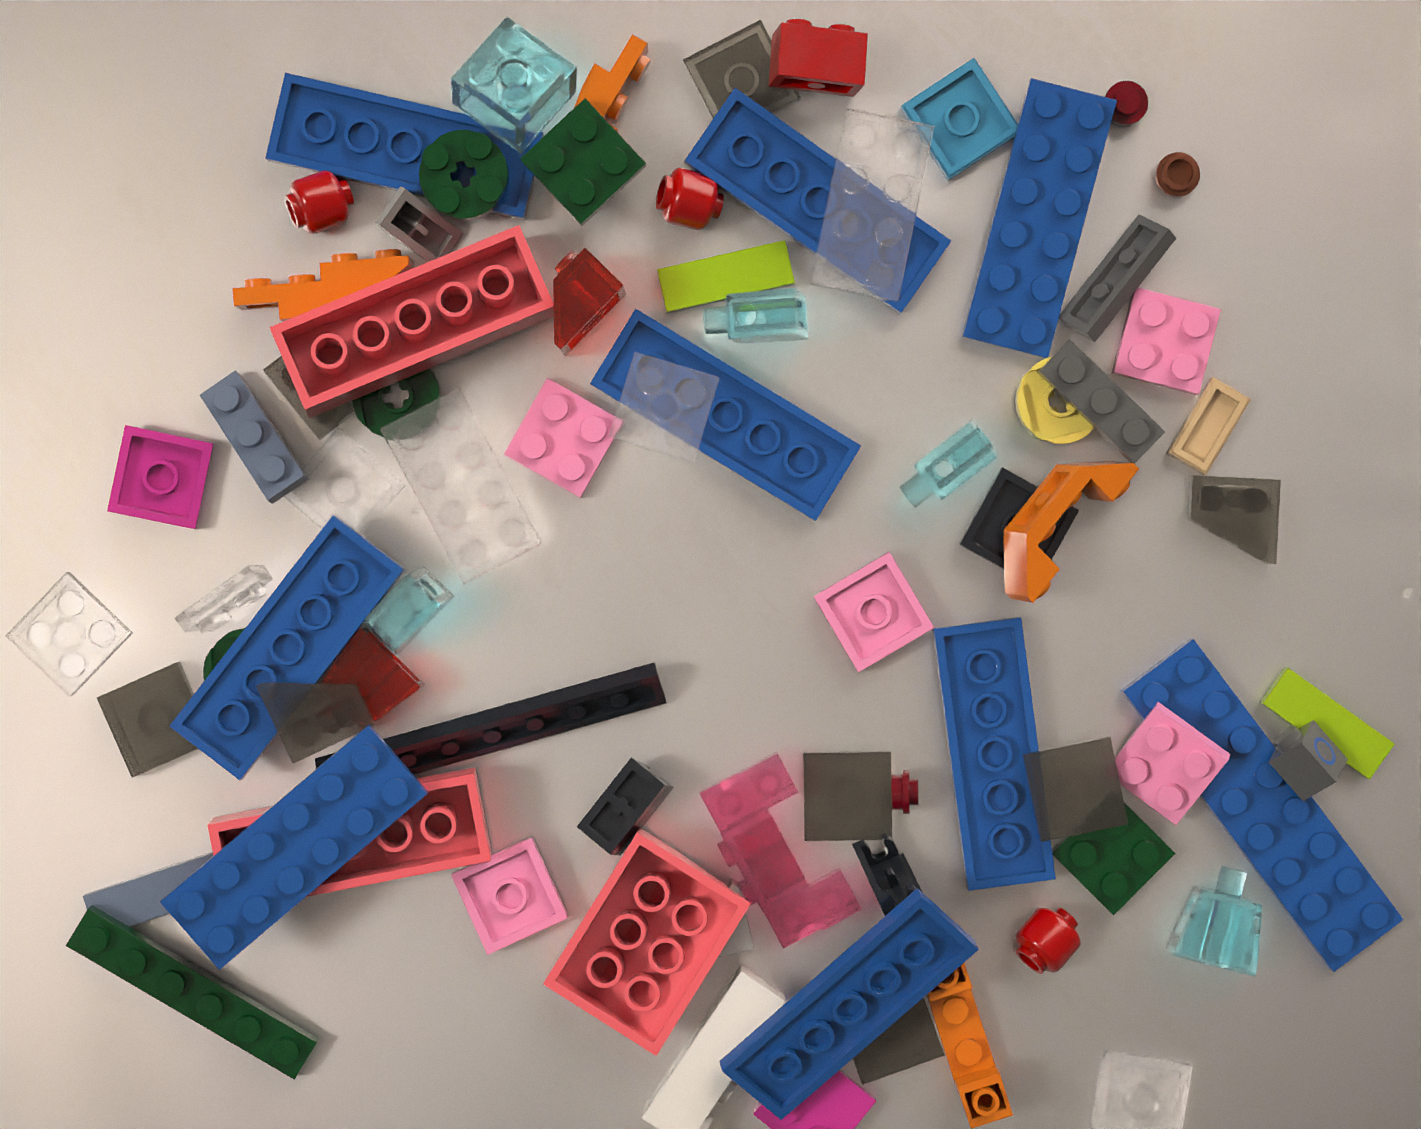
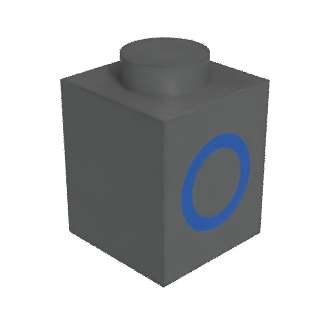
(1307, 759)

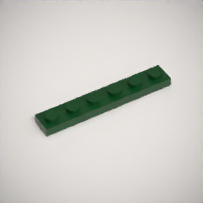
(192, 992)

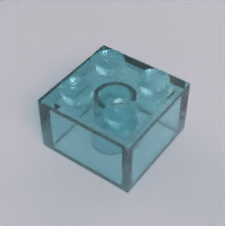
(513, 84)

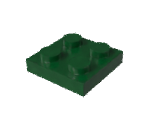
(583, 162)
(1114, 860)

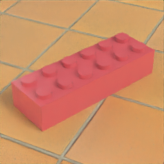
(413, 321)
(434, 835)

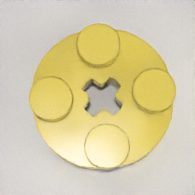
(1045, 421)

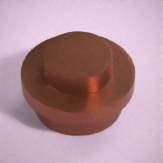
(1177, 174)

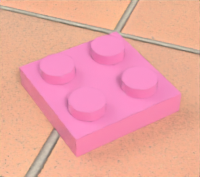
(1166, 341)
(562, 438)
(873, 612)
(1168, 763)
(510, 895)

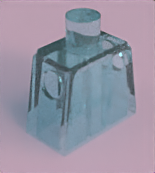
(779, 316)
(964, 449)
(408, 609)
(1219, 925)

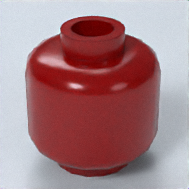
(689, 199)
(319, 202)
(1047, 940)

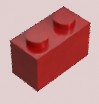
(818, 58)

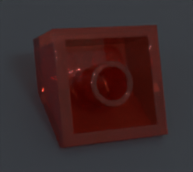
(582, 297)

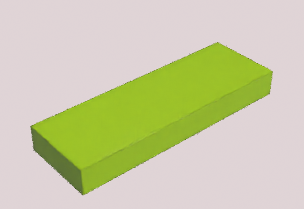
(735, 272)
(1301, 702)

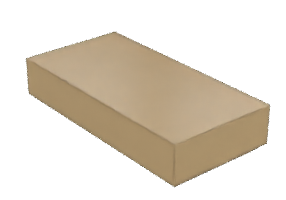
(1208, 426)

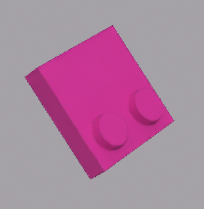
(160, 477)
(834, 1105)

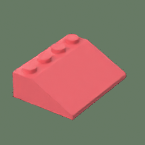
(647, 942)

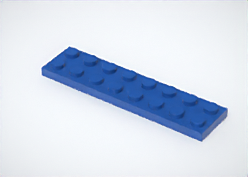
(1276, 831)

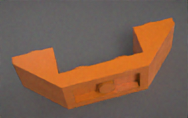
(1026, 566)
(968, 1050)

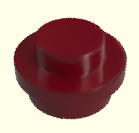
(1130, 104)
(904, 792)

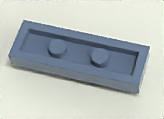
(254, 437)

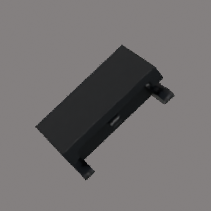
(624, 807)
(887, 873)

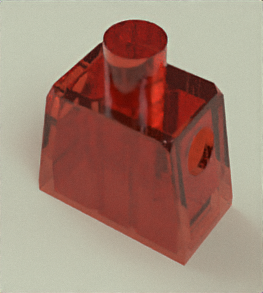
(377, 672)

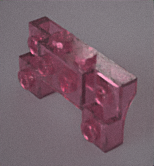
(764, 858)

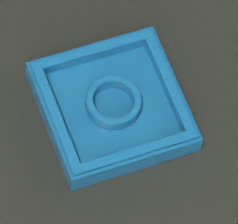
(966, 118)

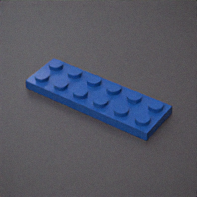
(377, 139)
(789, 181)
(1039, 218)
(747, 423)
(289, 642)
(987, 732)
(294, 847)
(849, 1004)

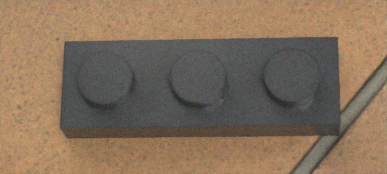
(1117, 277)
(1101, 402)

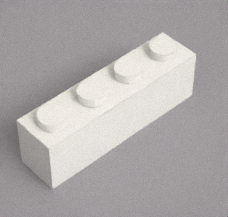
(696, 1076)

